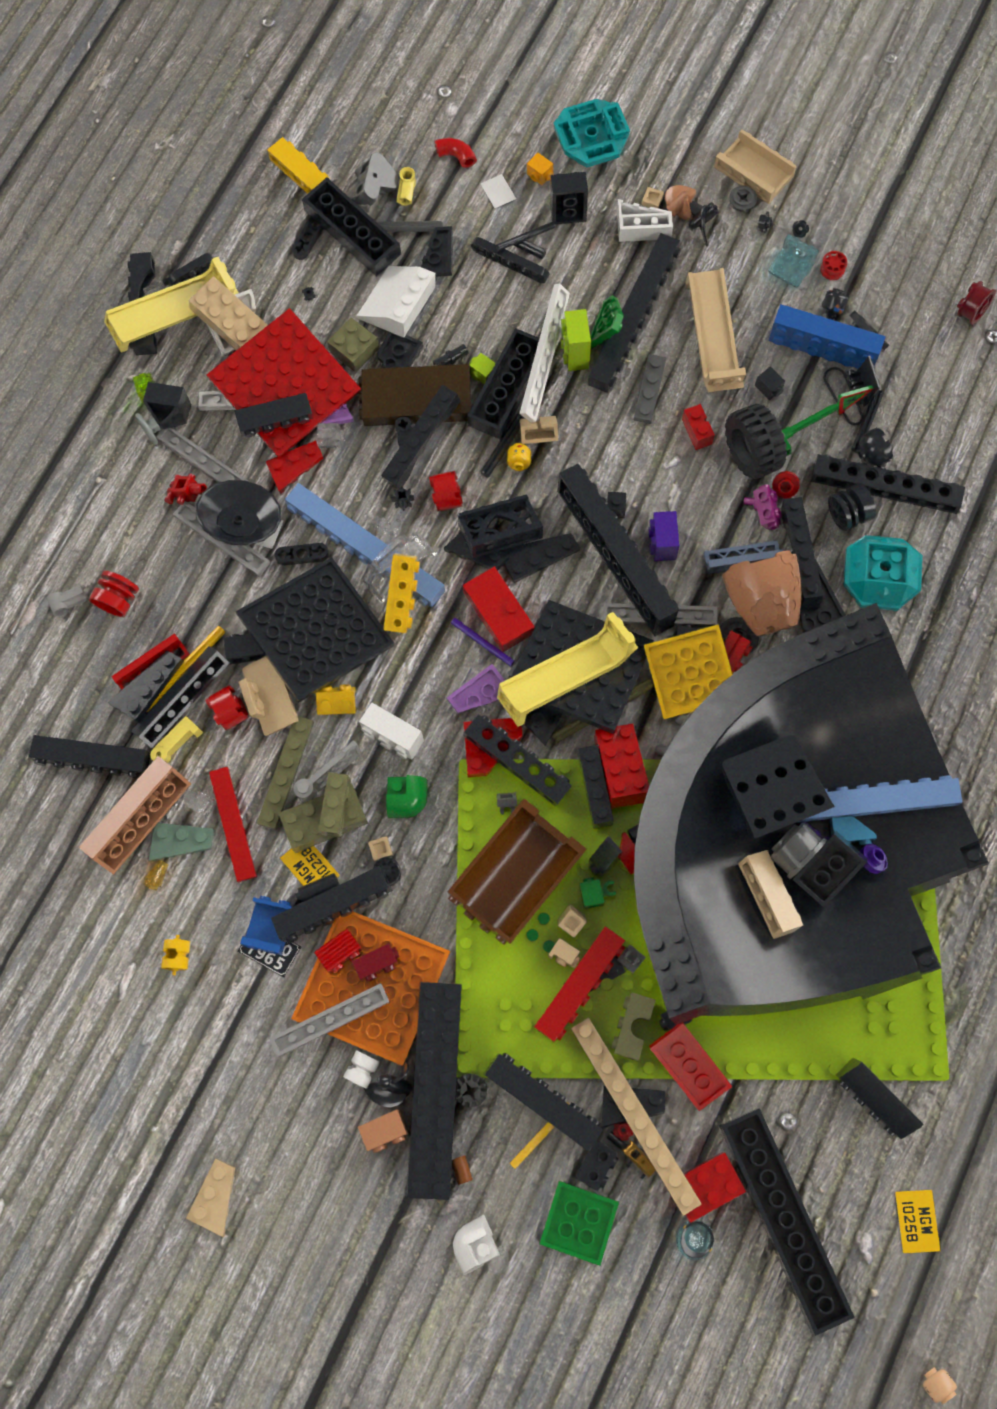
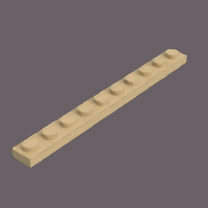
(636, 1117)

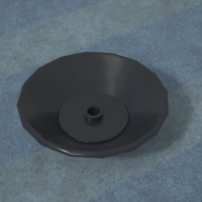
(238, 512)

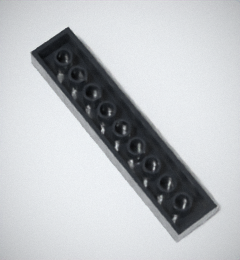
(617, 550)
(434, 1091)
(786, 1222)

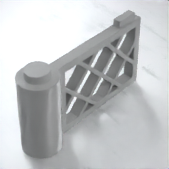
(309, 789)

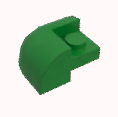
(406, 796)

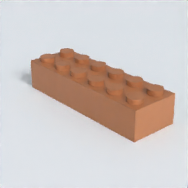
(135, 815)

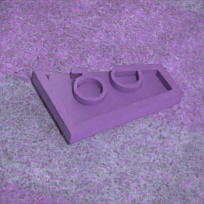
(477, 691)

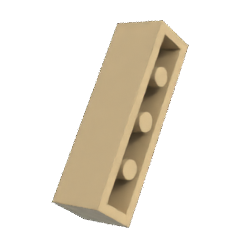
(770, 894)

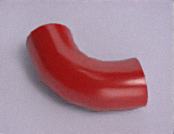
(456, 148)

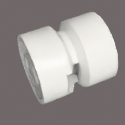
(361, 1069)

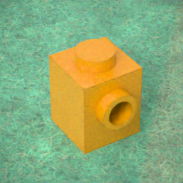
(540, 169)

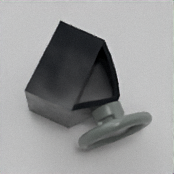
(167, 406)

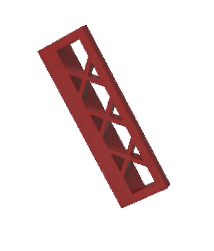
(140, 664)

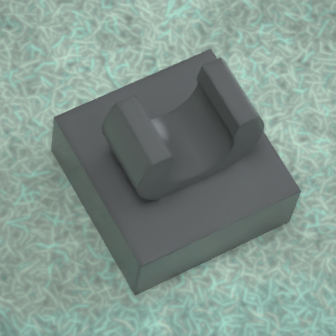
(506, 800)
(631, 959)

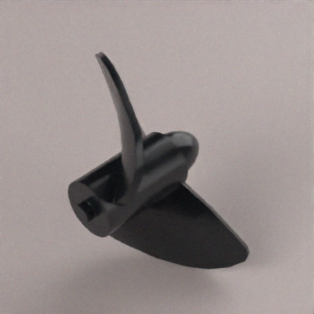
(701, 216)
(389, 1089)

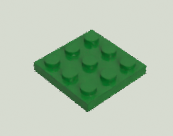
(579, 1223)

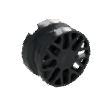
(391, 869)

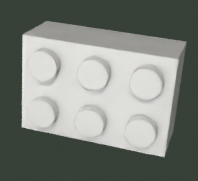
(391, 731)

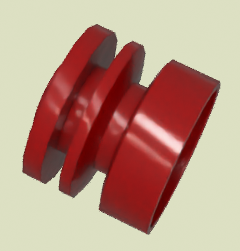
(114, 591)

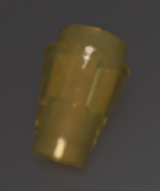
(156, 875)

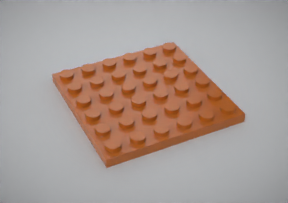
(392, 1027)

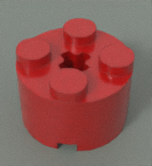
(446, 491)
(227, 707)

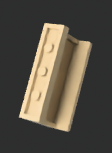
(755, 166)

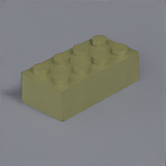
(303, 821)

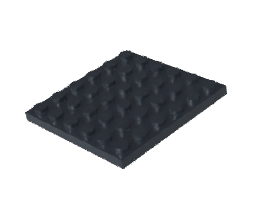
(315, 629)
(599, 700)

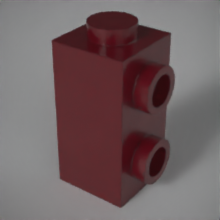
(376, 962)

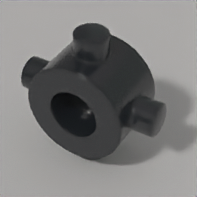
(308, 293)

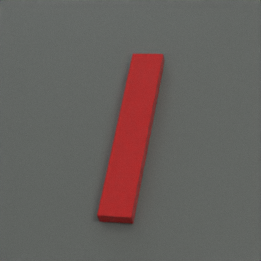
(233, 824)

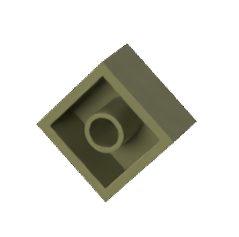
(353, 345)

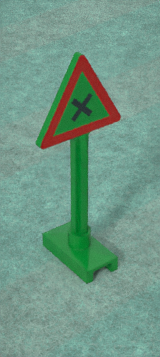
(845, 401)

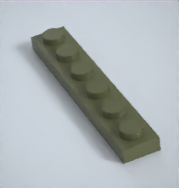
(285, 773)

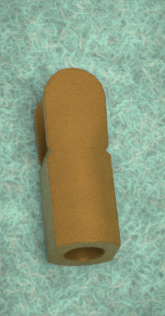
(641, 1161)

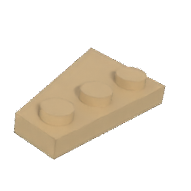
(212, 1201)

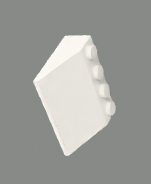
(398, 298)

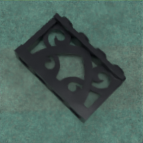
(507, 510)

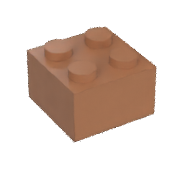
(383, 1131)

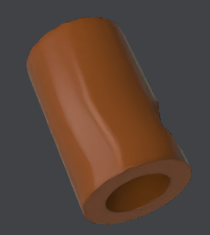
(461, 1170)

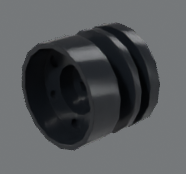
(852, 507)

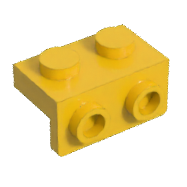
(336, 700)

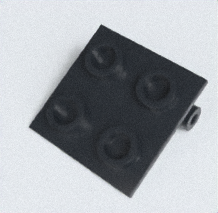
(862, 378)

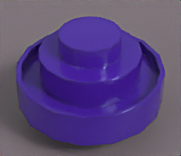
(876, 857)

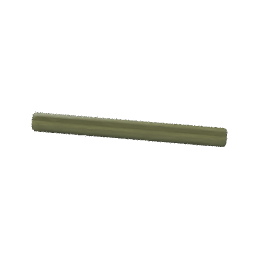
(577, 725)

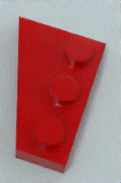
(293, 464)

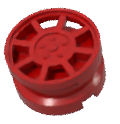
(833, 266)

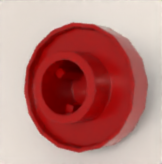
(786, 484)

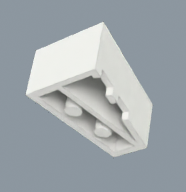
(642, 223)

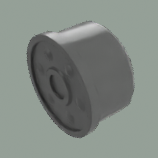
(796, 848)

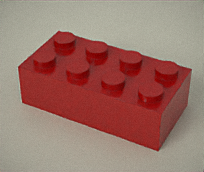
(622, 766)

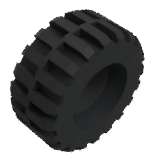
(755, 441)

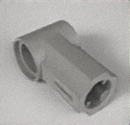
(61, 602)

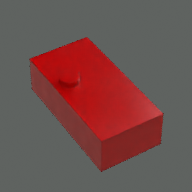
(498, 609)

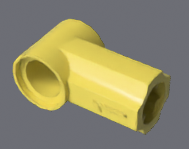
(406, 186)

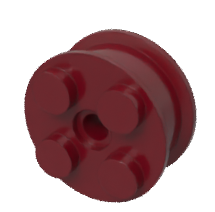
(976, 302)

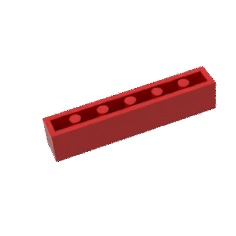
(579, 984)

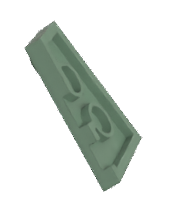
(176, 840)

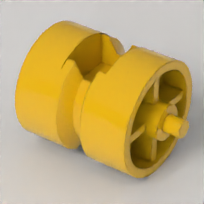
(175, 954)

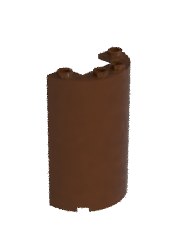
(515, 873)

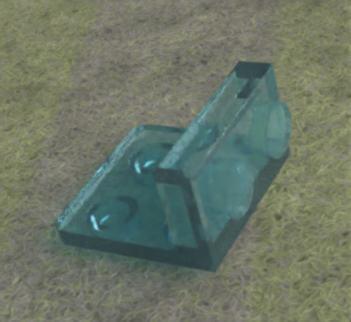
(794, 261)

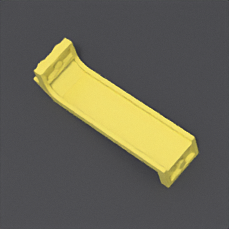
(161, 308)
(567, 670)

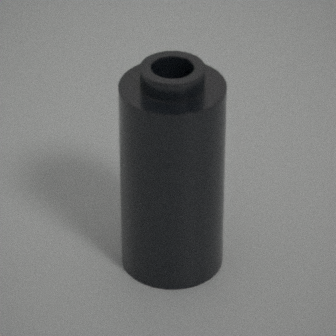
(316, 887)

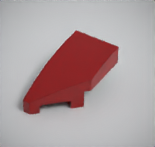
(628, 854)

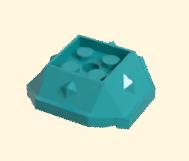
(592, 132)
(871, 584)

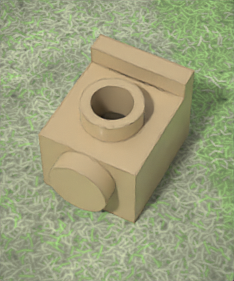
(565, 954)

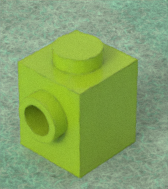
(481, 367)

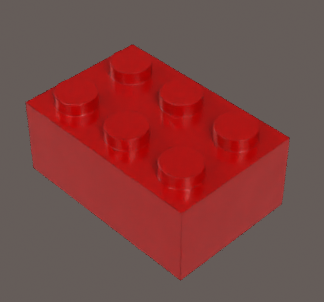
(713, 1184)

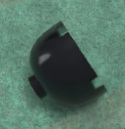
(874, 448)

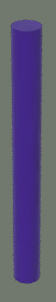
(484, 643)

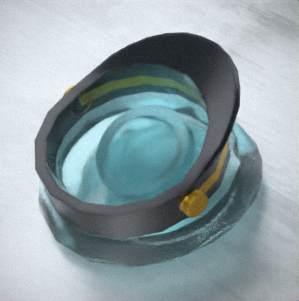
(695, 1240)

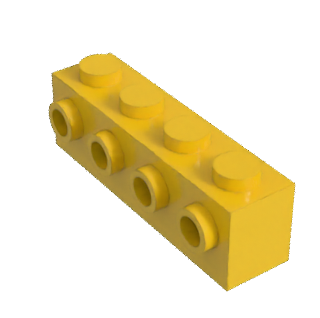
(295, 165)
(400, 593)

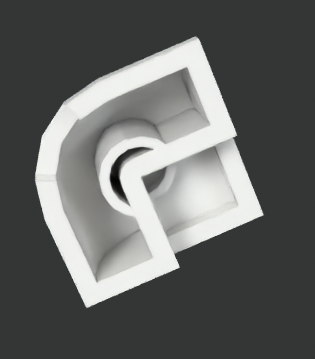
(474, 1245)

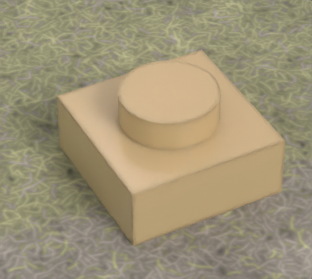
(652, 198)
(380, 848)

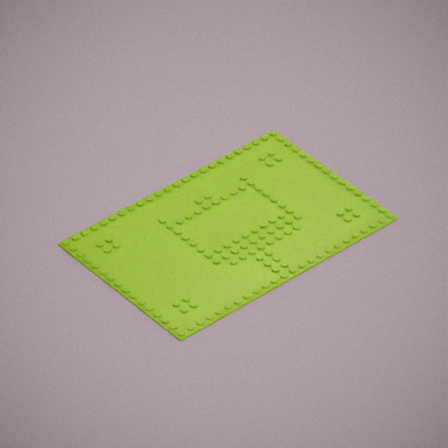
(512, 984)

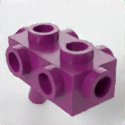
(765, 503)

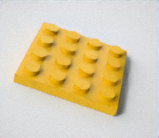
(687, 669)

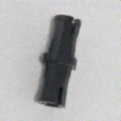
(451, 356)

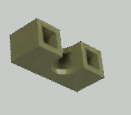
(333, 805)
(636, 1008)

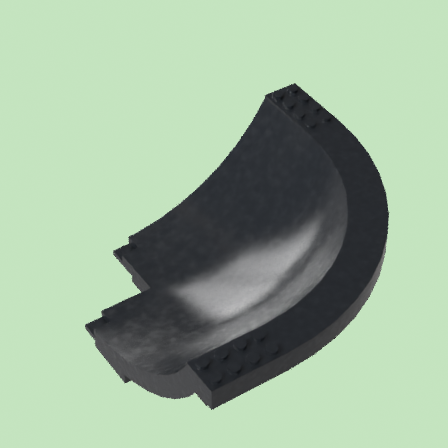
(858, 725)

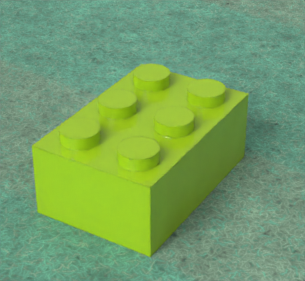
(575, 340)

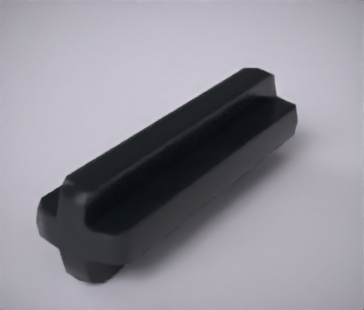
(532, 249)

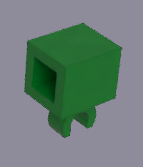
(593, 894)

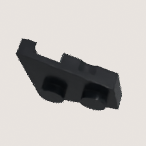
(861, 322)

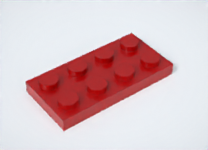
(690, 1066)

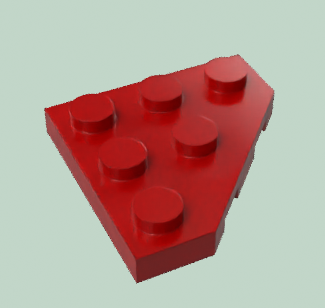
(480, 763)

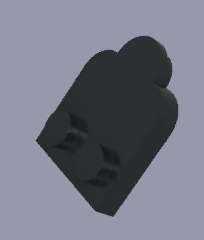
(398, 351)

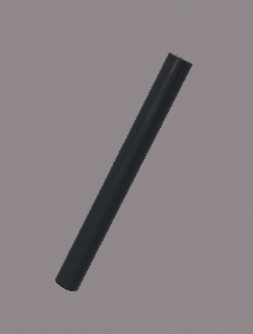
(525, 236)

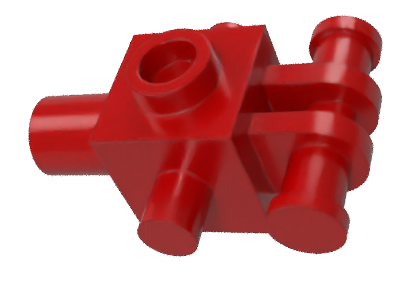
(185, 489)

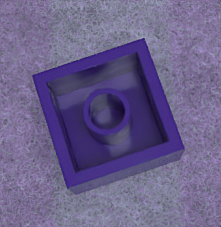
(664, 536)

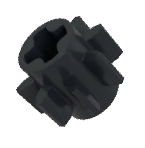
(402, 503)

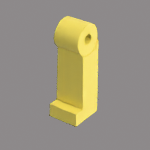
(175, 739)

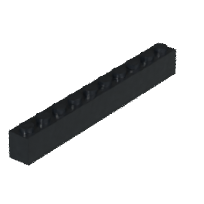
(634, 312)

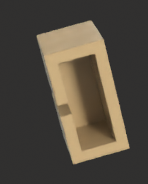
(539, 431)

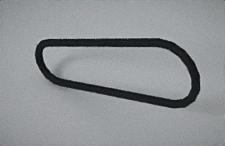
(827, 384)

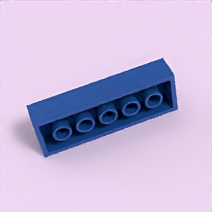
(825, 337)

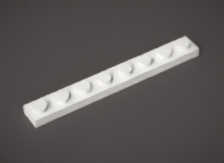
(544, 353)

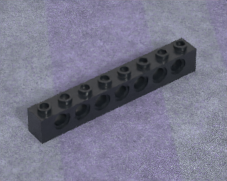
(894, 491)

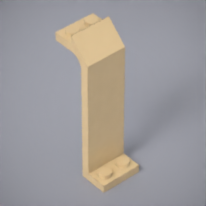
(714, 331)

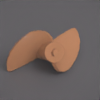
(678, 200)

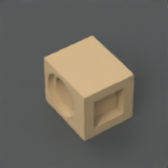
(571, 920)

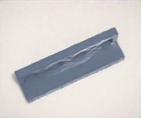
(724, 563)

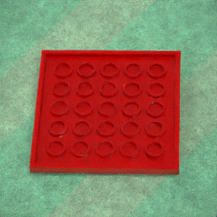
(281, 364)

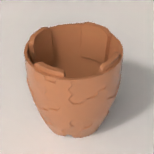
(766, 592)

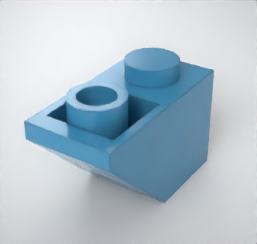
(852, 830)

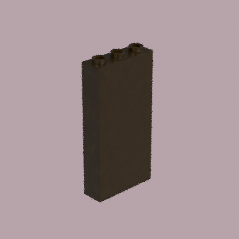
(409, 390)

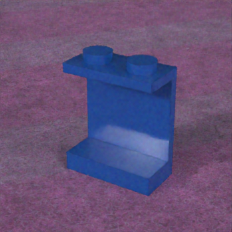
(261, 931)

